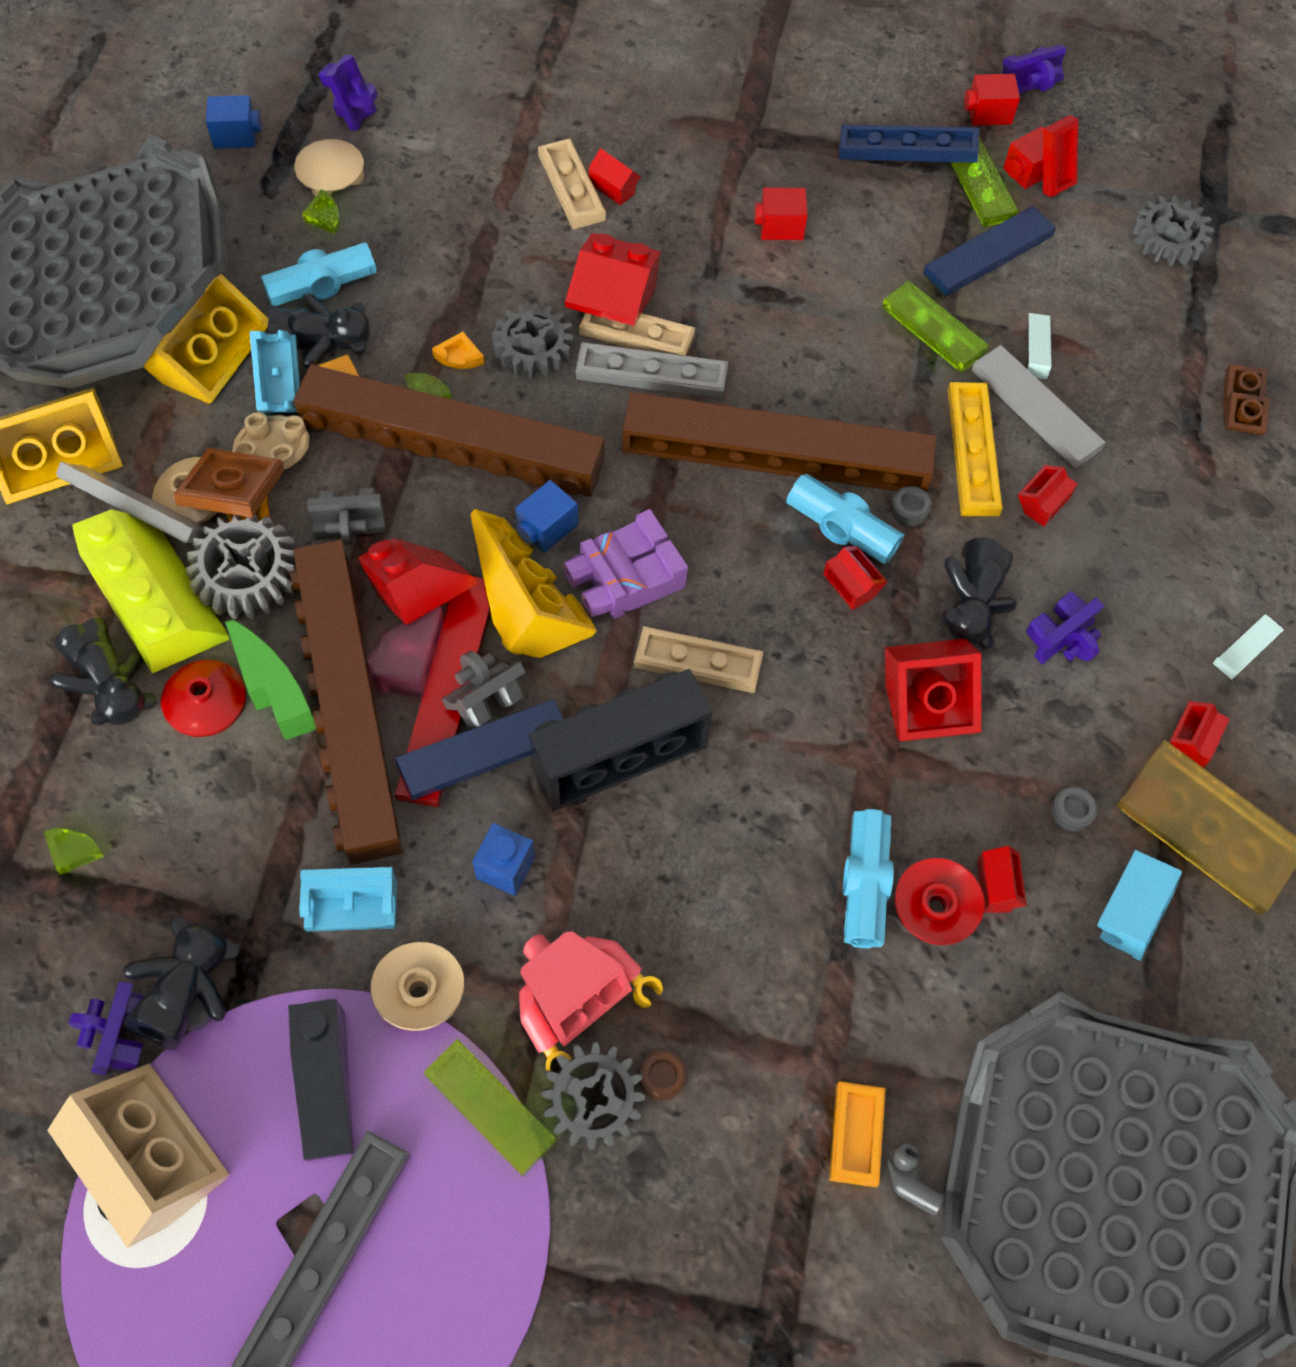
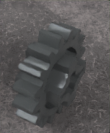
(1172, 231)
(533, 340)
(583, 1117)

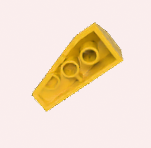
(521, 593)

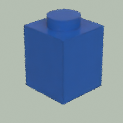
(232, 121)
(546, 516)
(504, 859)

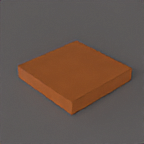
(229, 482)

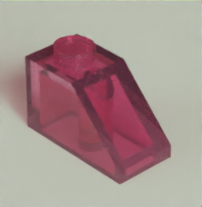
(407, 655)

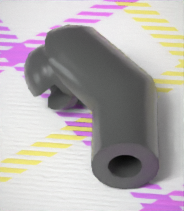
(907, 1179)

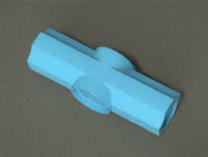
(318, 274)
(845, 518)
(867, 879)

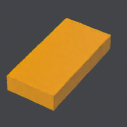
(857, 1134)

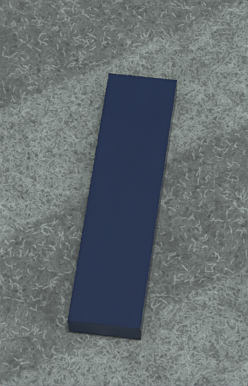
(909, 143)
(989, 250)
(473, 751)

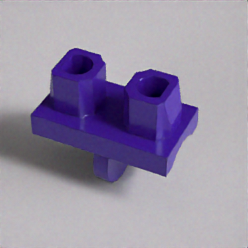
(1037, 69)
(351, 93)
(1077, 618)
(112, 1052)

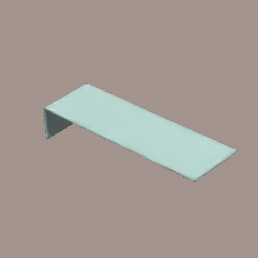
(1039, 345)
(1248, 646)

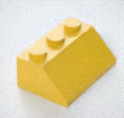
(207, 342)
(50, 433)

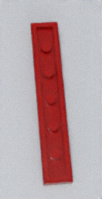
(461, 632)

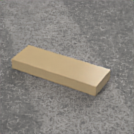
(571, 183)
(648, 333)
(707, 659)

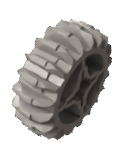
(251, 545)

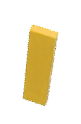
(974, 449)

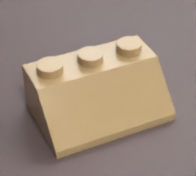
(136, 1152)

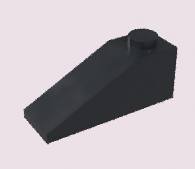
(321, 1078)

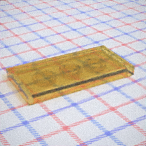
(1211, 827)

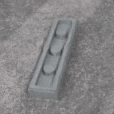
(651, 370)
(1038, 406)
(131, 502)

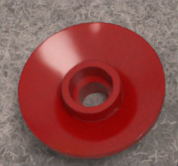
(208, 712)
(953, 888)

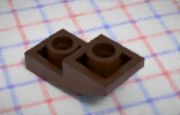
(1245, 400)

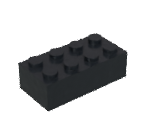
(620, 738)

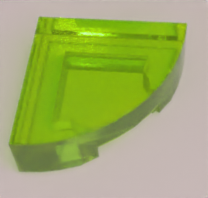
(322, 213)
(427, 384)
(71, 849)

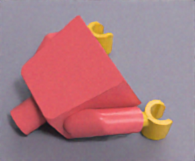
(573, 986)

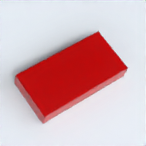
(1060, 155)

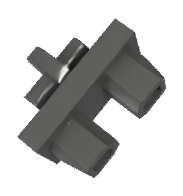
(346, 514)
(482, 682)

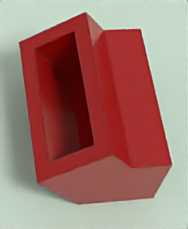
(612, 177)
(1046, 493)
(854, 576)
(1199, 731)
(1001, 880)

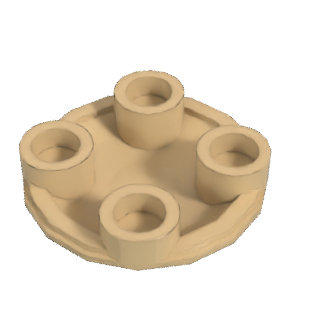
(329, 165)
(273, 437)

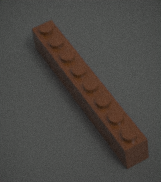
(450, 430)
(777, 443)
(347, 705)

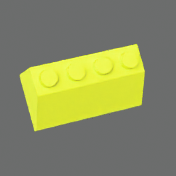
(147, 588)

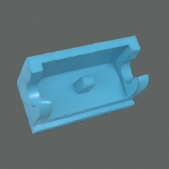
(275, 371)
(348, 899)
(1138, 904)

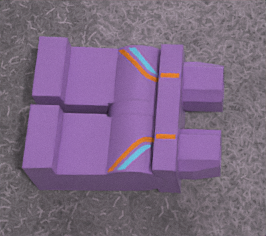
(627, 568)

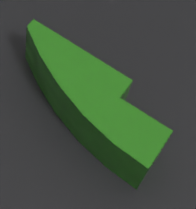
(270, 682)

